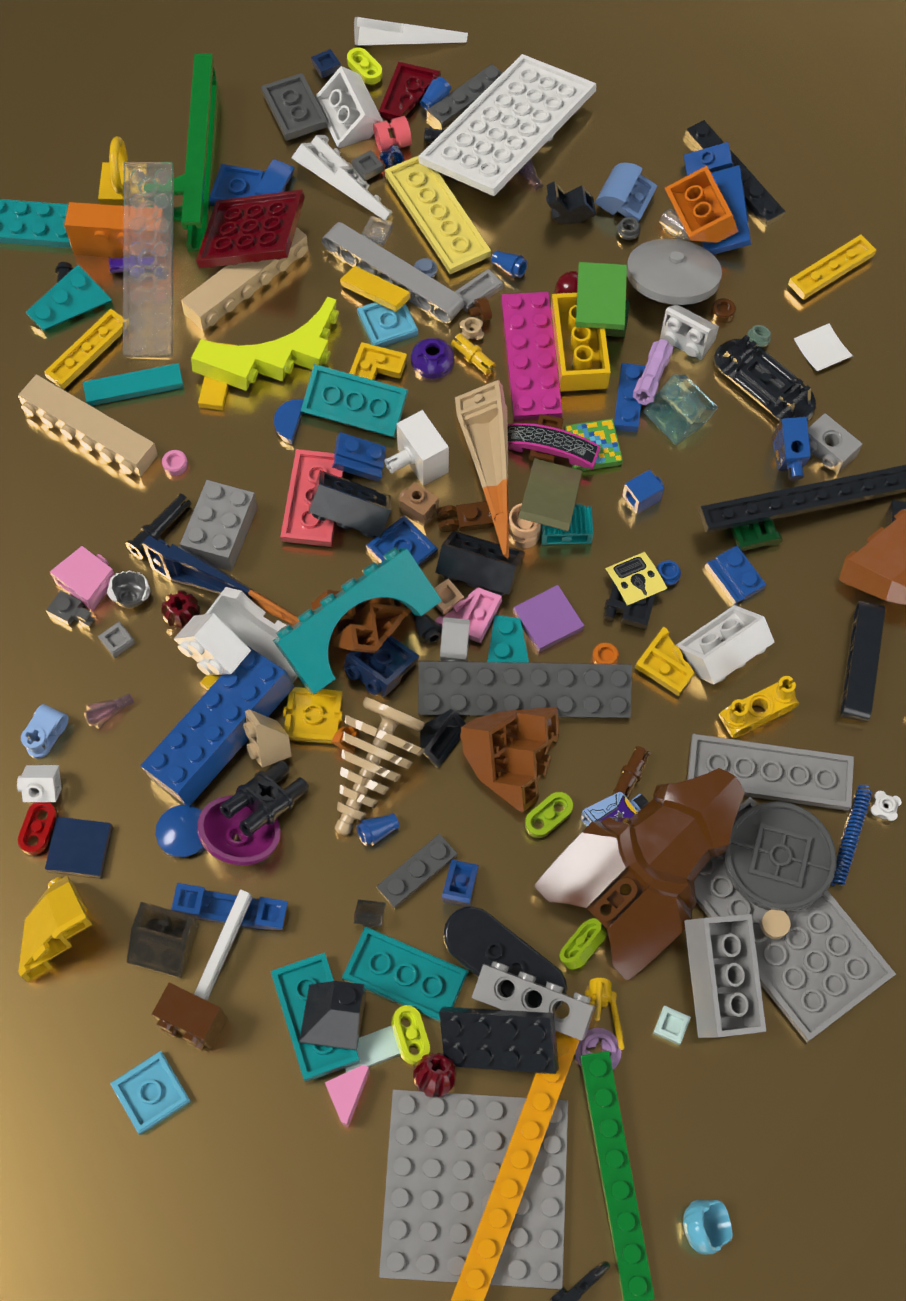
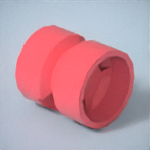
(400, 133)

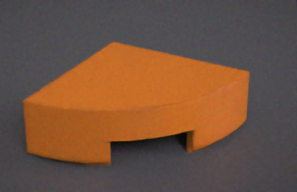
(338, 738)

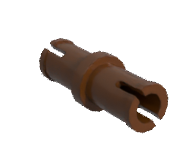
(632, 771)

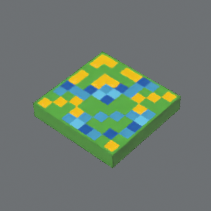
(604, 435)

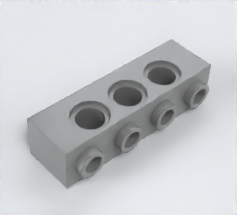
(489, 991)

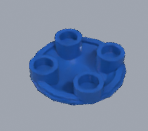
(178, 831)

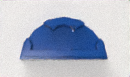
(287, 419)

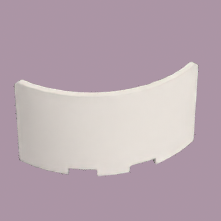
(250, 625)

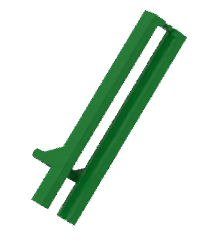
(197, 180)

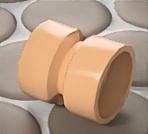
(522, 532)

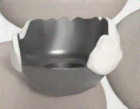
(128, 589)

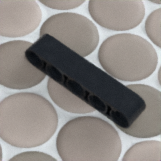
(863, 661)

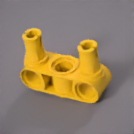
(775, 699)

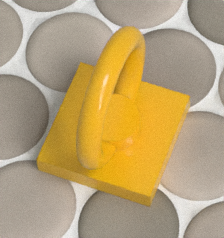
(112, 174)

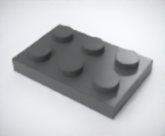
(294, 106)

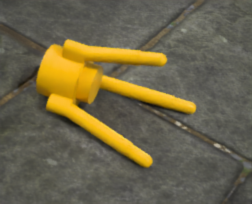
(601, 993)

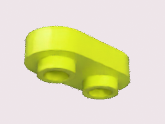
(368, 67)
(410, 1036)

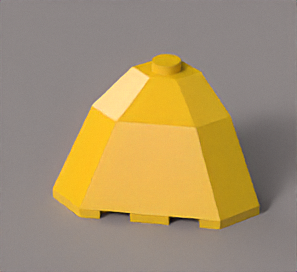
(48, 926)

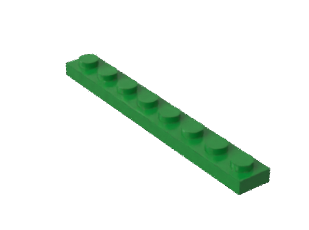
(616, 1177)

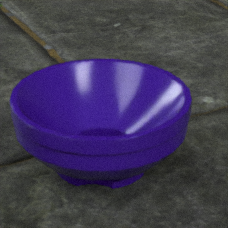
(432, 366)

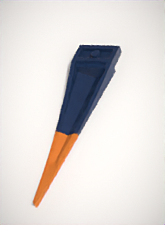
(189, 569)

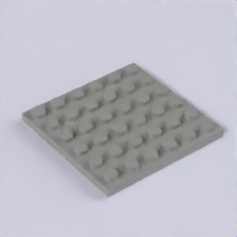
(440, 1180)

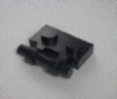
(635, 614)

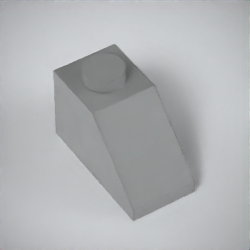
(454, 639)

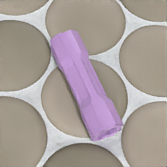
(649, 382)

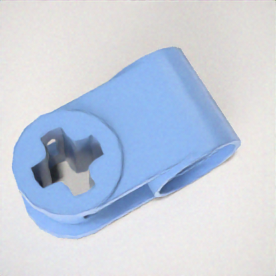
(43, 730)

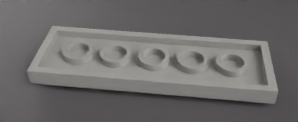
(777, 771)

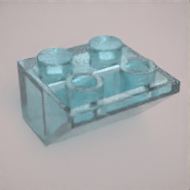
(680, 408)

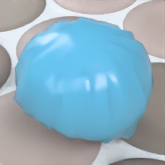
(707, 1225)

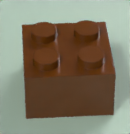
(189, 1016)

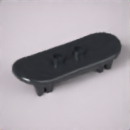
(765, 379)
(479, 939)

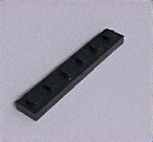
(756, 196)

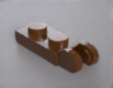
(469, 517)

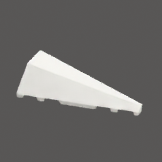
(384, 33)
(336, 171)

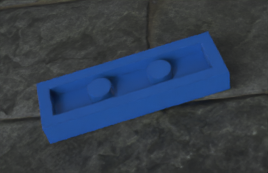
(627, 408)

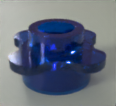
(392, 152)

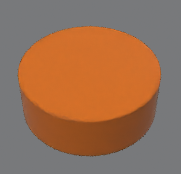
(605, 653)

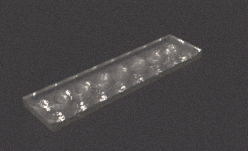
(148, 259)

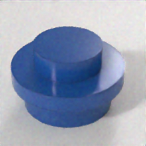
(669, 572)

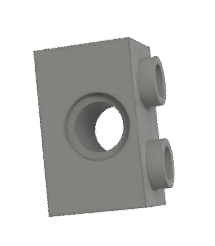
(844, 445)

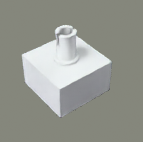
(420, 448)

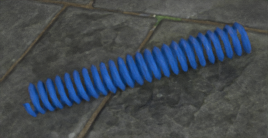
(845, 862)

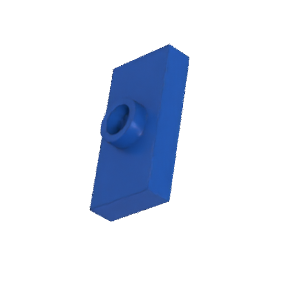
(714, 157)

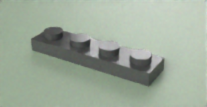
(460, 99)

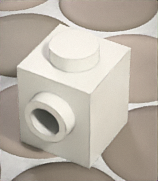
(40, 783)

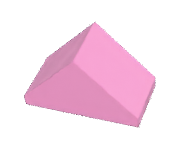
(346, 1091)

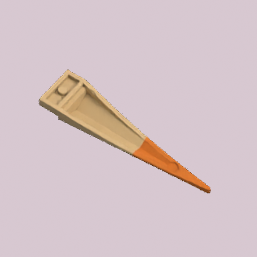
(485, 428)

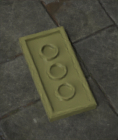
(550, 494)

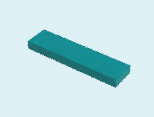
(133, 384)

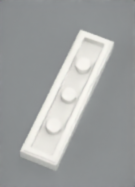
(223, 945)

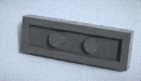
(416, 871)

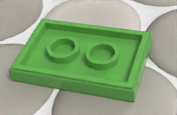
(601, 295)

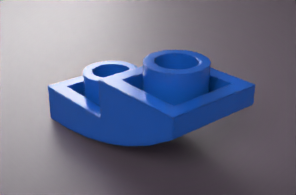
(275, 178)

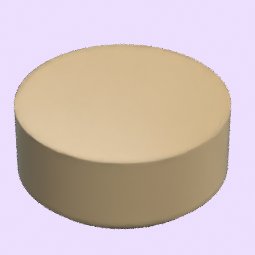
(775, 924)

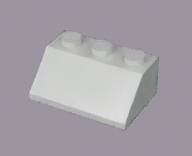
(348, 108)
(726, 643)

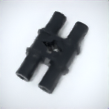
(264, 798)

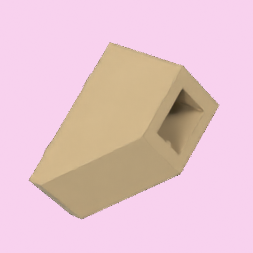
(267, 739)

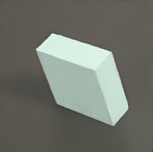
(671, 1025)

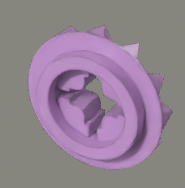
(608, 1042)

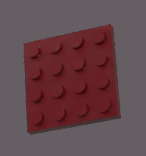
(251, 229)

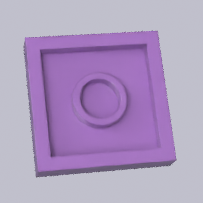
(548, 618)

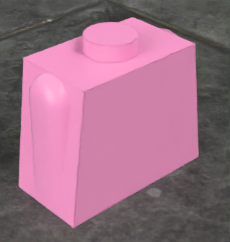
(84, 576)

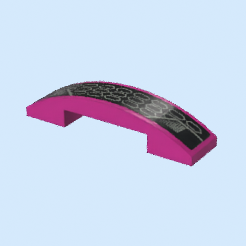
(553, 441)

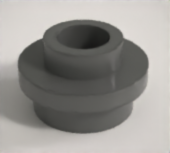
(628, 228)

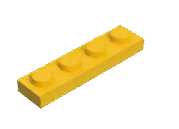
(832, 267)
(85, 349)

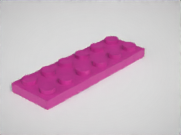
(531, 356)

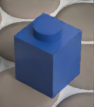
(643, 491)

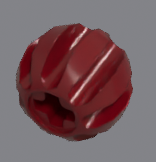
(172, 607)
(434, 1075)

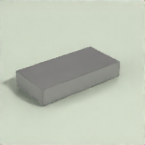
(483, 285)

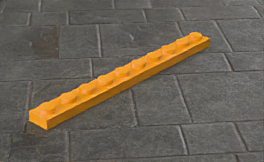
(513, 1177)

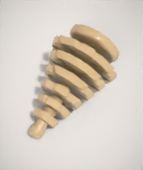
(376, 751)

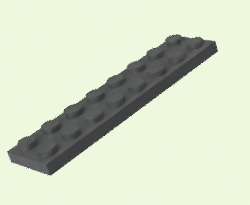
(508, 686)

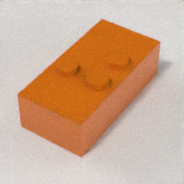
(95, 229)

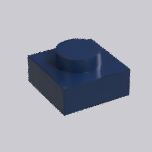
(325, 63)

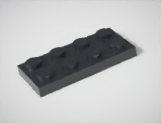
(499, 1039)

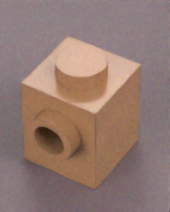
(418, 504)

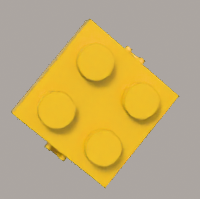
(313, 715)

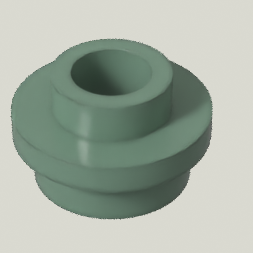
(760, 335)

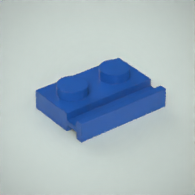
(359, 456)
(735, 575)

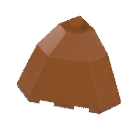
(881, 563)
(366, 624)
(512, 751)

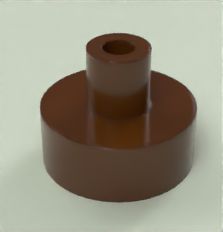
(481, 309)

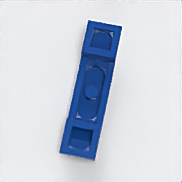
(216, 907)

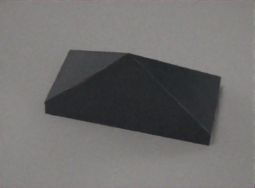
(441, 736)

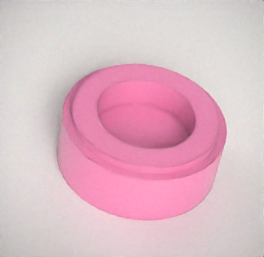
(174, 462)

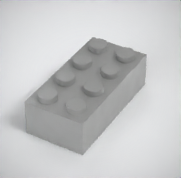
(725, 976)

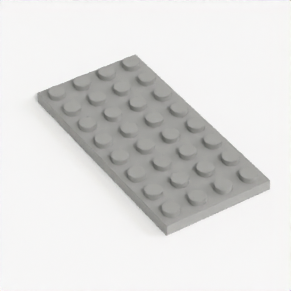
(814, 969)

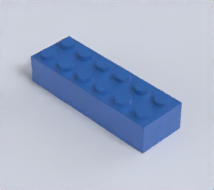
(215, 728)

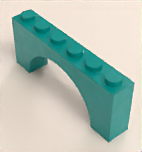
(308, 640)

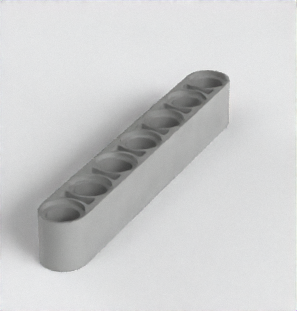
(369, 256)

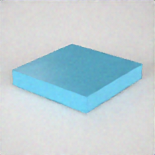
(385, 325)
(150, 1092)

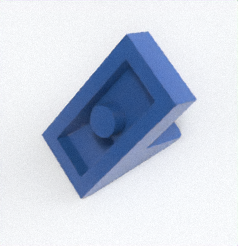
(460, 883)

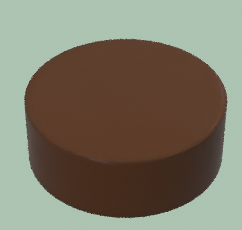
(723, 310)

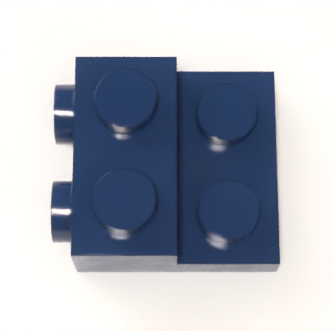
(381, 669)

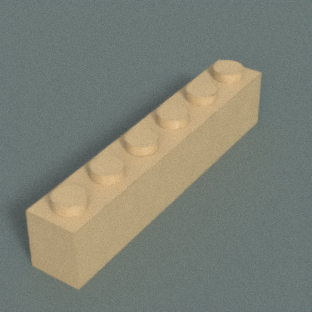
(235, 284)
(88, 426)

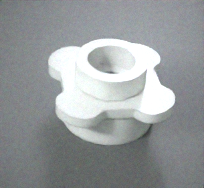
(885, 813)

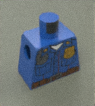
(792, 446)

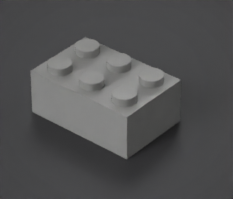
(220, 524)

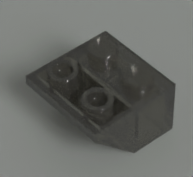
(161, 939)

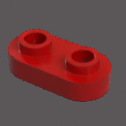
(36, 828)

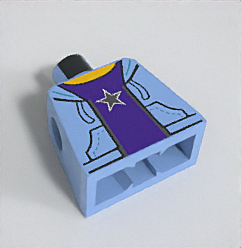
(613, 806)

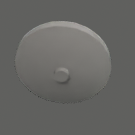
(674, 271)

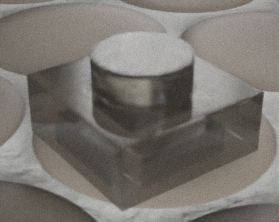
(369, 913)

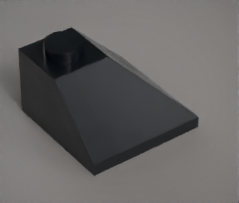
(333, 1015)

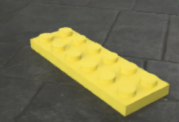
(438, 214)

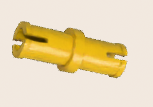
(473, 354)

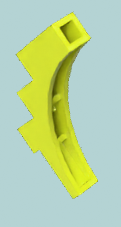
(275, 359)

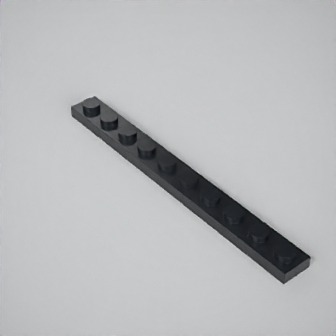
(803, 499)

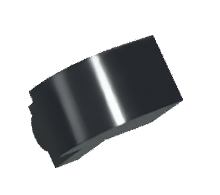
(570, 206)

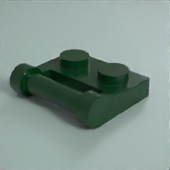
(751, 537)

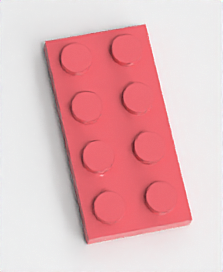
(298, 522)

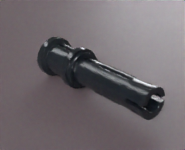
(158, 526)

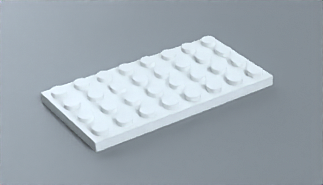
(507, 124)

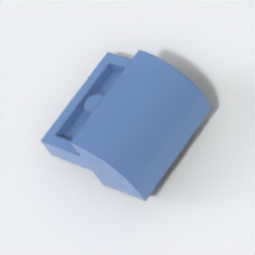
(626, 191)

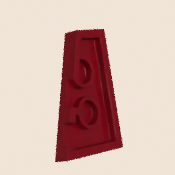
(406, 89)

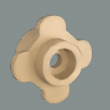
(472, 323)

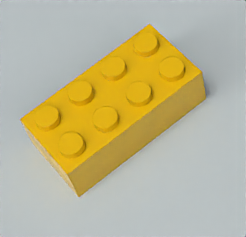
(579, 350)

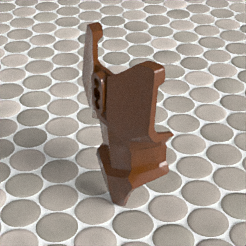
(657, 855)

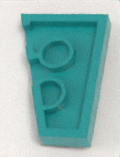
(67, 299)

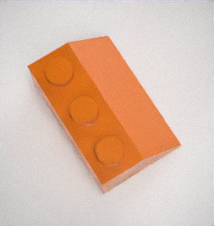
(702, 207)

